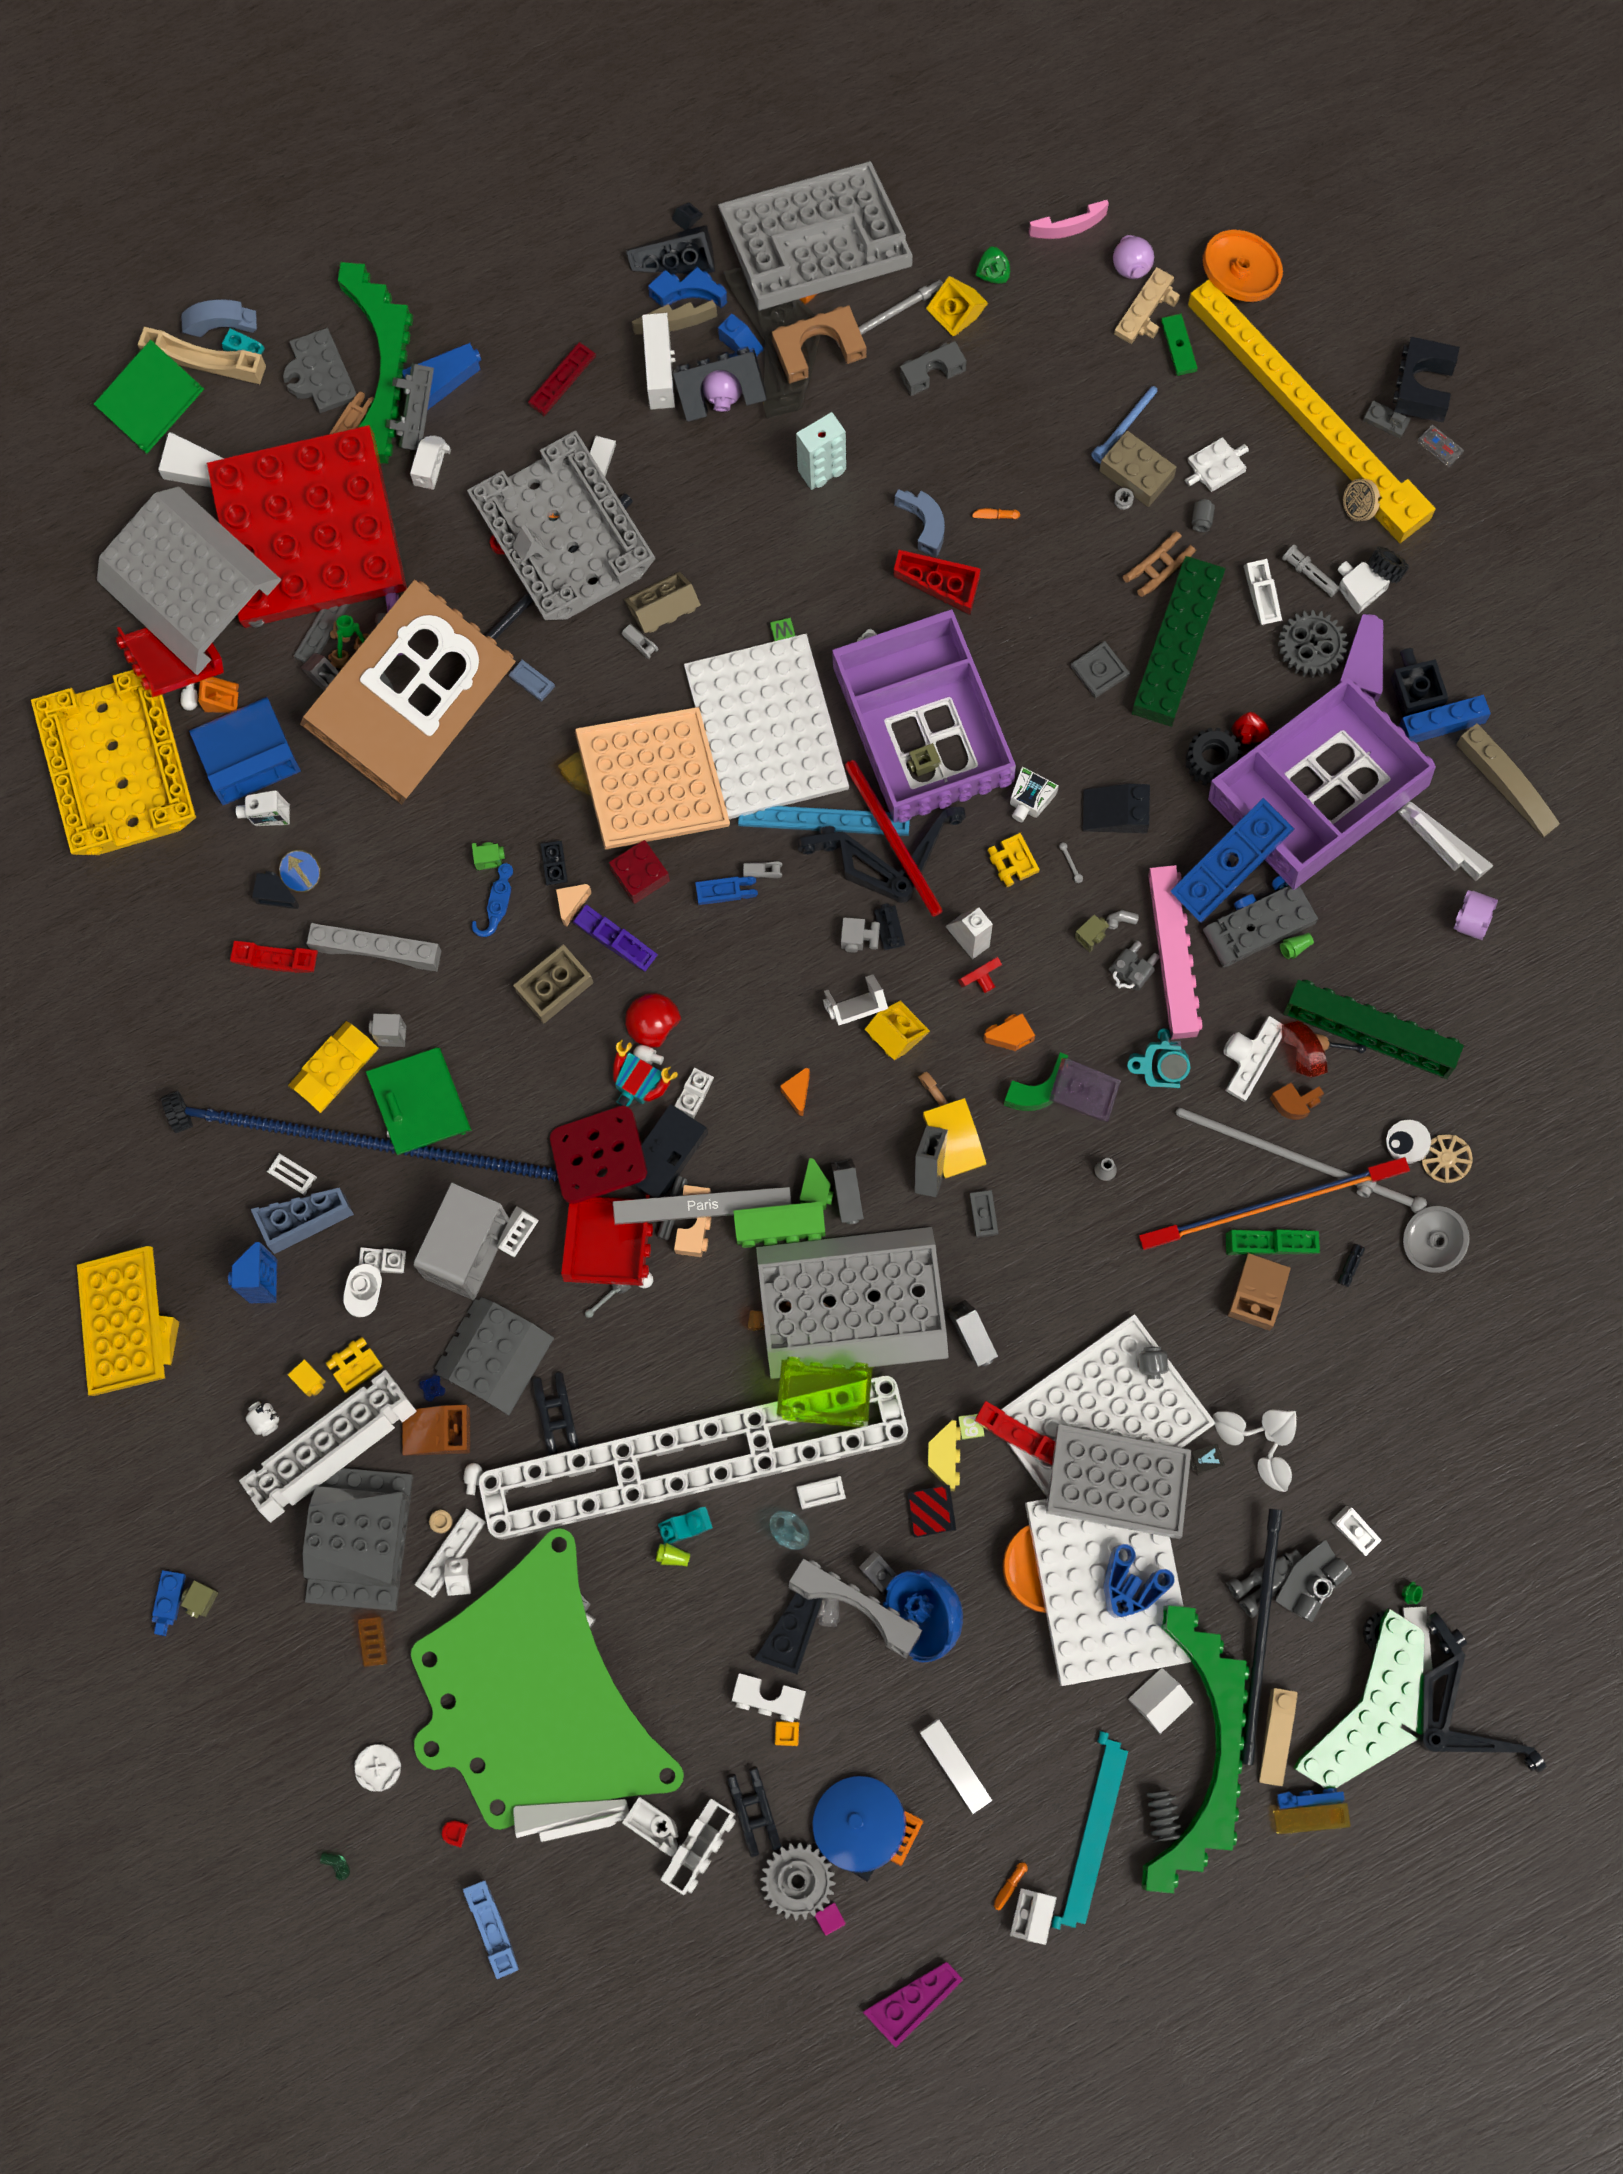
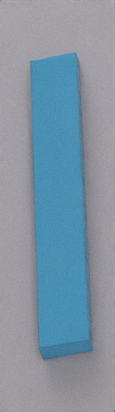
(816, 818)

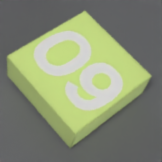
(969, 1427)

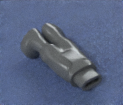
(1240, 1588)

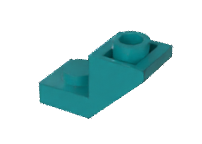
(685, 1526)

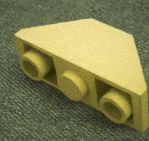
(944, 1455)

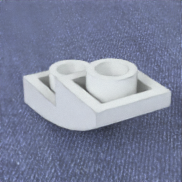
(694, 1092)
(384, 1260)

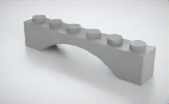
(346, 941)
(815, 1583)

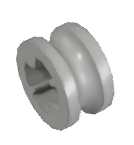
(1127, 493)

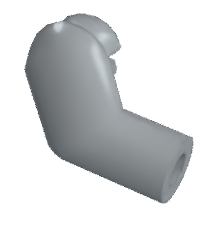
(1119, 916)

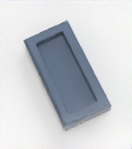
(531, 680)

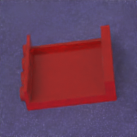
(159, 666)
(604, 1251)

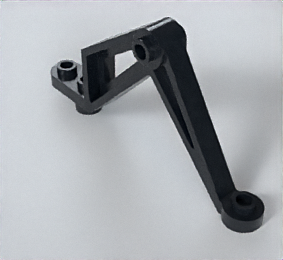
(899, 884)
(1444, 1738)

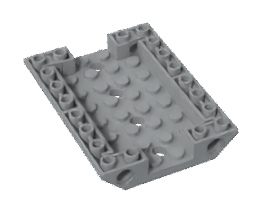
(587, 518)
(854, 1329)

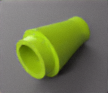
(671, 1555)

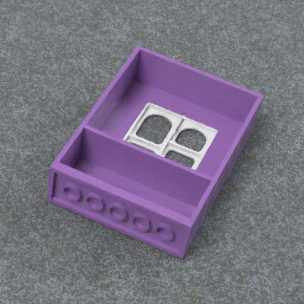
(904, 677)
(1265, 772)

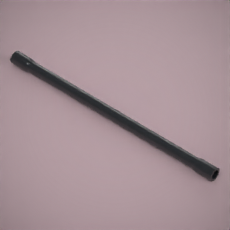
(526, 600)
(1273, 1528)

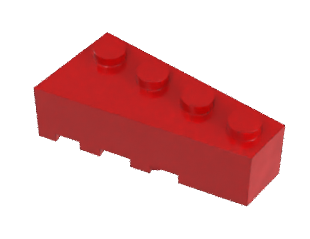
(940, 578)

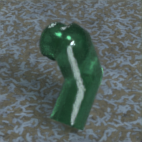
(338, 1863)

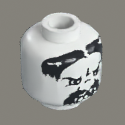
(262, 1418)

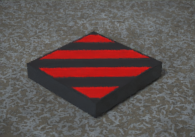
(932, 1511)

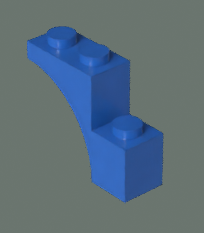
(697, 284)

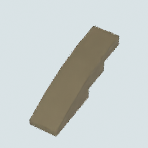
(681, 317)

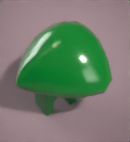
(994, 266)

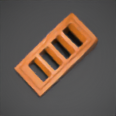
(916, 1823)

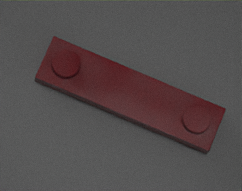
(561, 379)

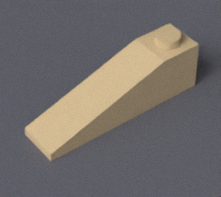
(1277, 1736)

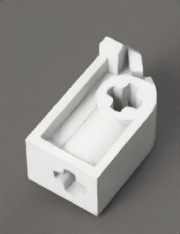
(428, 461)
(645, 1821)

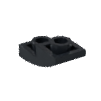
(554, 863)

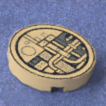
(1361, 499)

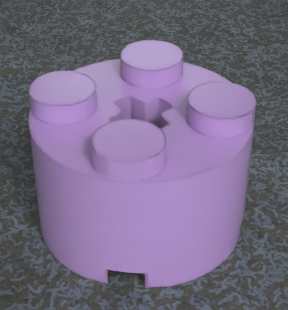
(1475, 914)

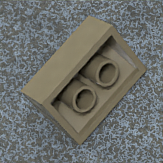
(663, 602)

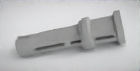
(1305, 561)

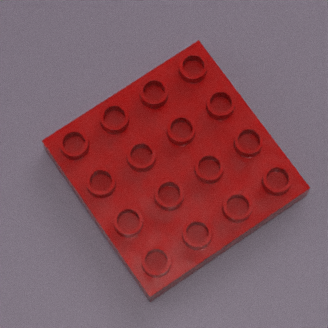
(314, 519)

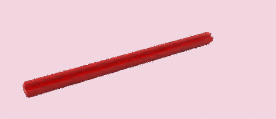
(893, 838)

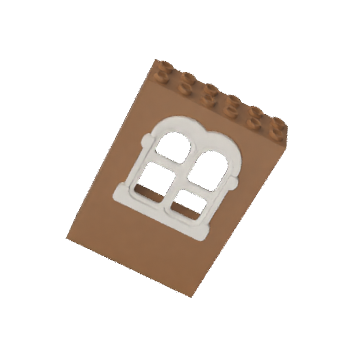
(380, 728)

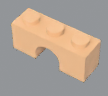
(693, 1240)

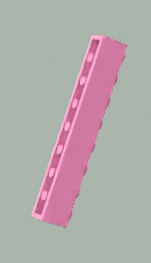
(1173, 954)

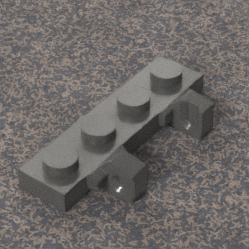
(417, 388)

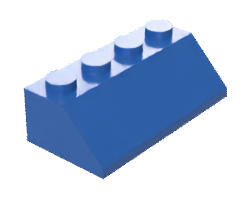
(255, 1275)

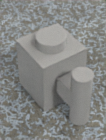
(854, 934)

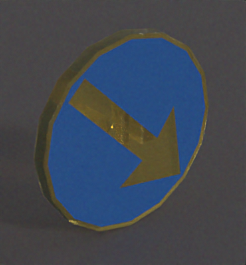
(300, 871)

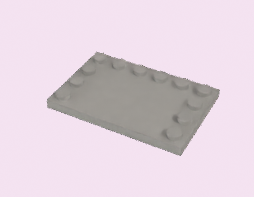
(1119, 1481)

